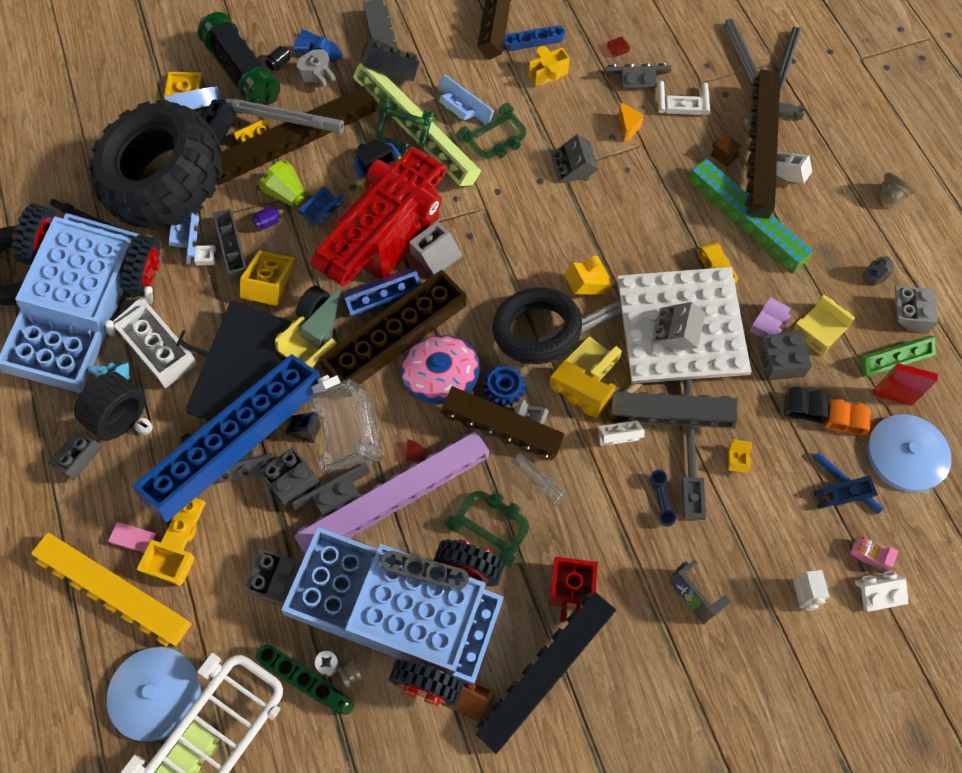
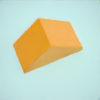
(629, 120)

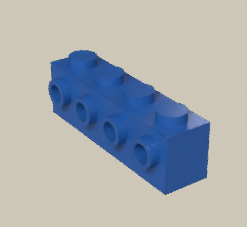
(380, 291)

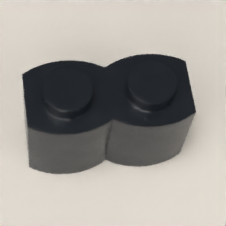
(806, 405)

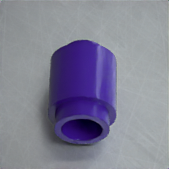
(266, 218)

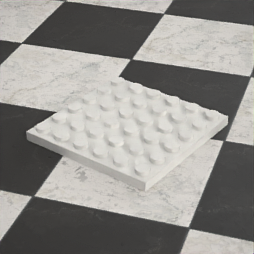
(722, 339)

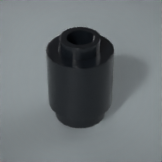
(277, 58)

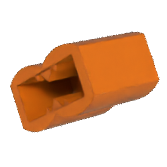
(848, 417)

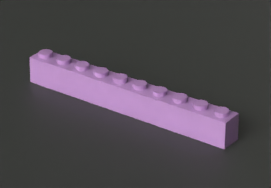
(399, 490)

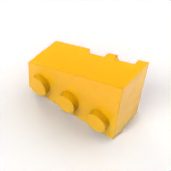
(581, 389)

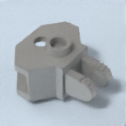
(316, 68)

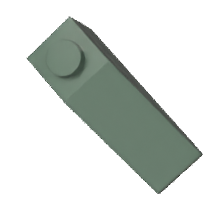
(320, 325)

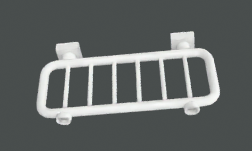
(213, 668)

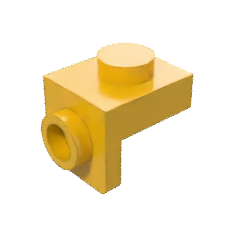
(739, 456)

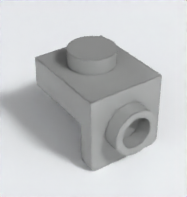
(535, 413)

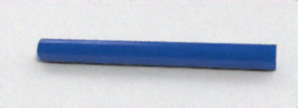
(843, 478)

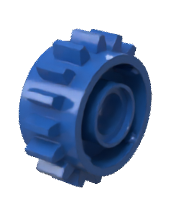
(507, 376)

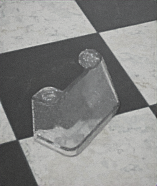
(347, 426)

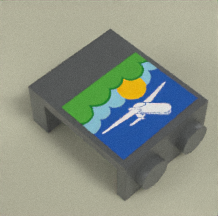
(692, 595)

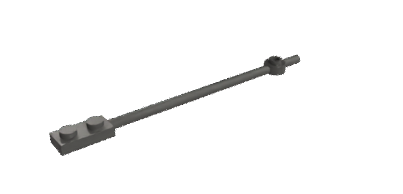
(692, 487)

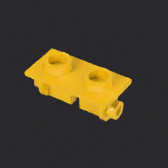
(251, 131)

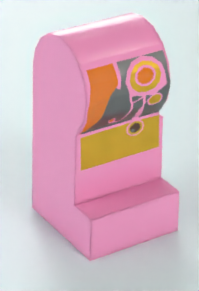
(874, 554)

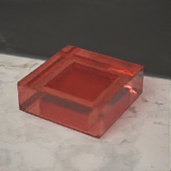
(618, 46)

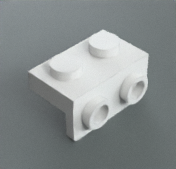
(883, 591)

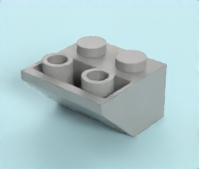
(435, 248)
(916, 308)
(679, 326)

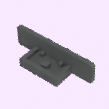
(638, 76)
(246, 467)
(334, 493)

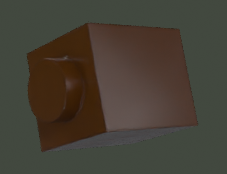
(726, 150)

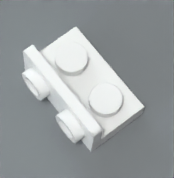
(620, 433)

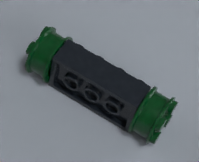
(237, 60)

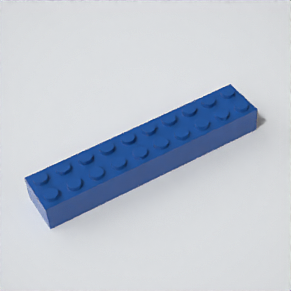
(226, 438)

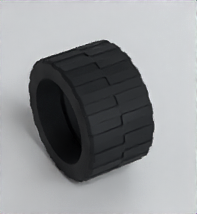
(109, 405)

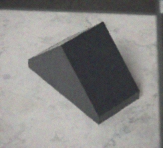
(303, 426)

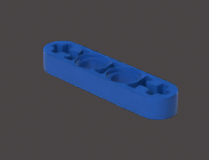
(533, 36)

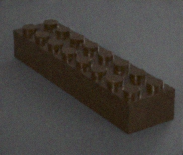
(394, 330)

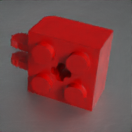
(567, 570)

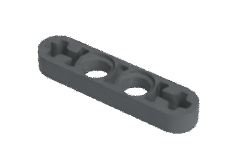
(424, 574)

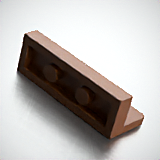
(473, 700)

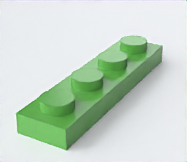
(902, 354)

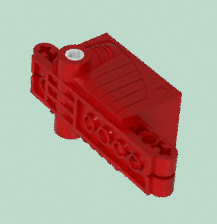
(383, 219)

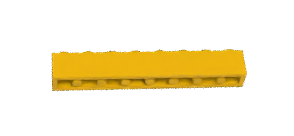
(112, 589)

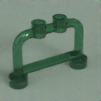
(425, 120)
(498, 150)
(494, 501)

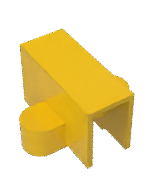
(548, 65)
(588, 277)

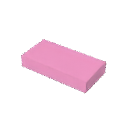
(131, 537)

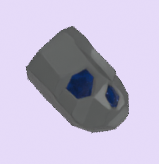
(878, 270)

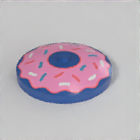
(438, 364)

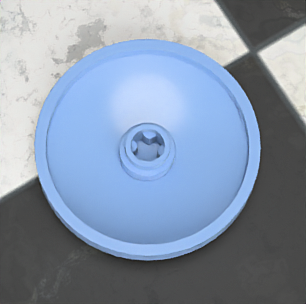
(908, 453)
(152, 693)

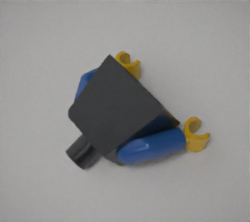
(368, 153)

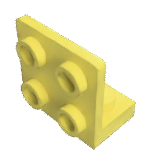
(594, 358)

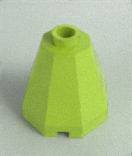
(283, 184)

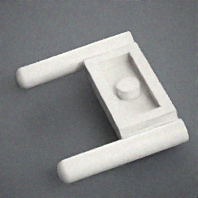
(683, 104)
(141, 301)

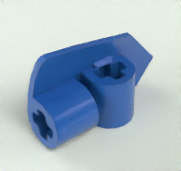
(310, 41)

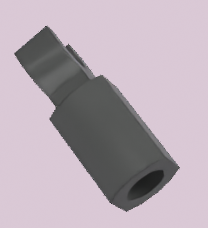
(789, 110)

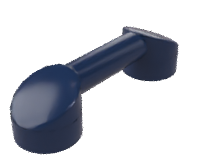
(658, 481)

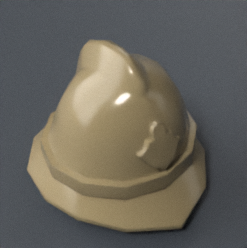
(894, 190)

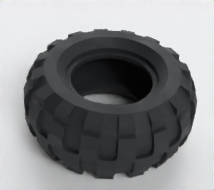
(134, 143)

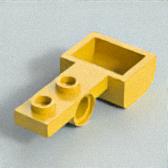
(168, 558)

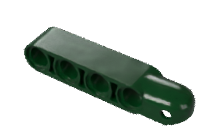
(332, 700)

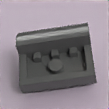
(75, 455)

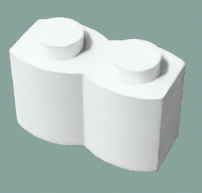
(811, 590)

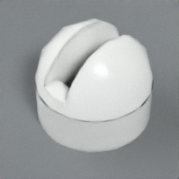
(140, 429)

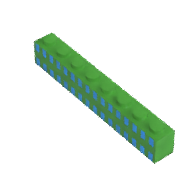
(767, 232)

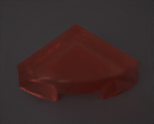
(415, 451)

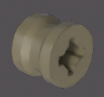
(349, 673)

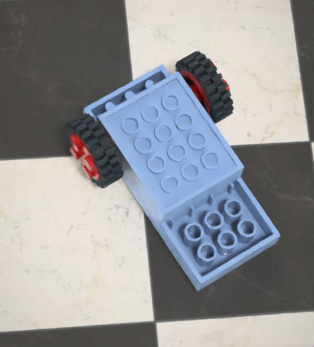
(70, 293)
(428, 628)

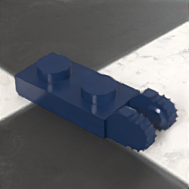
(847, 492)

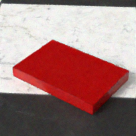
(905, 384)

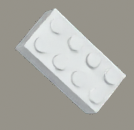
(155, 345)

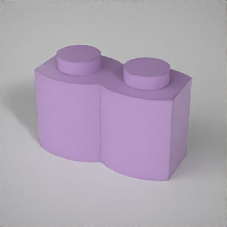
(771, 318)

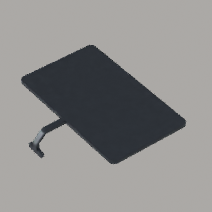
(237, 359)

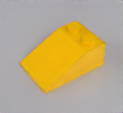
(266, 277)

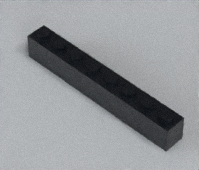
(545, 673)

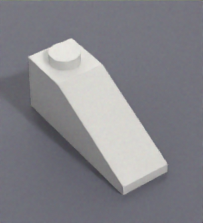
(793, 166)

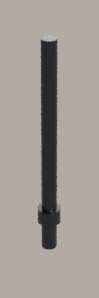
(68, 208)

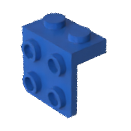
(321, 206)

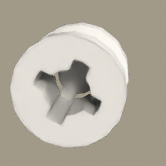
(330, 666)

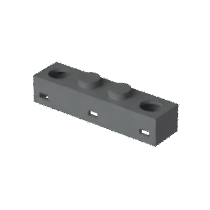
(230, 243)

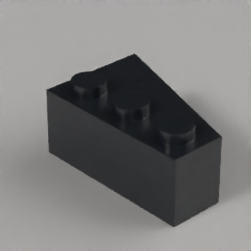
(389, 59)

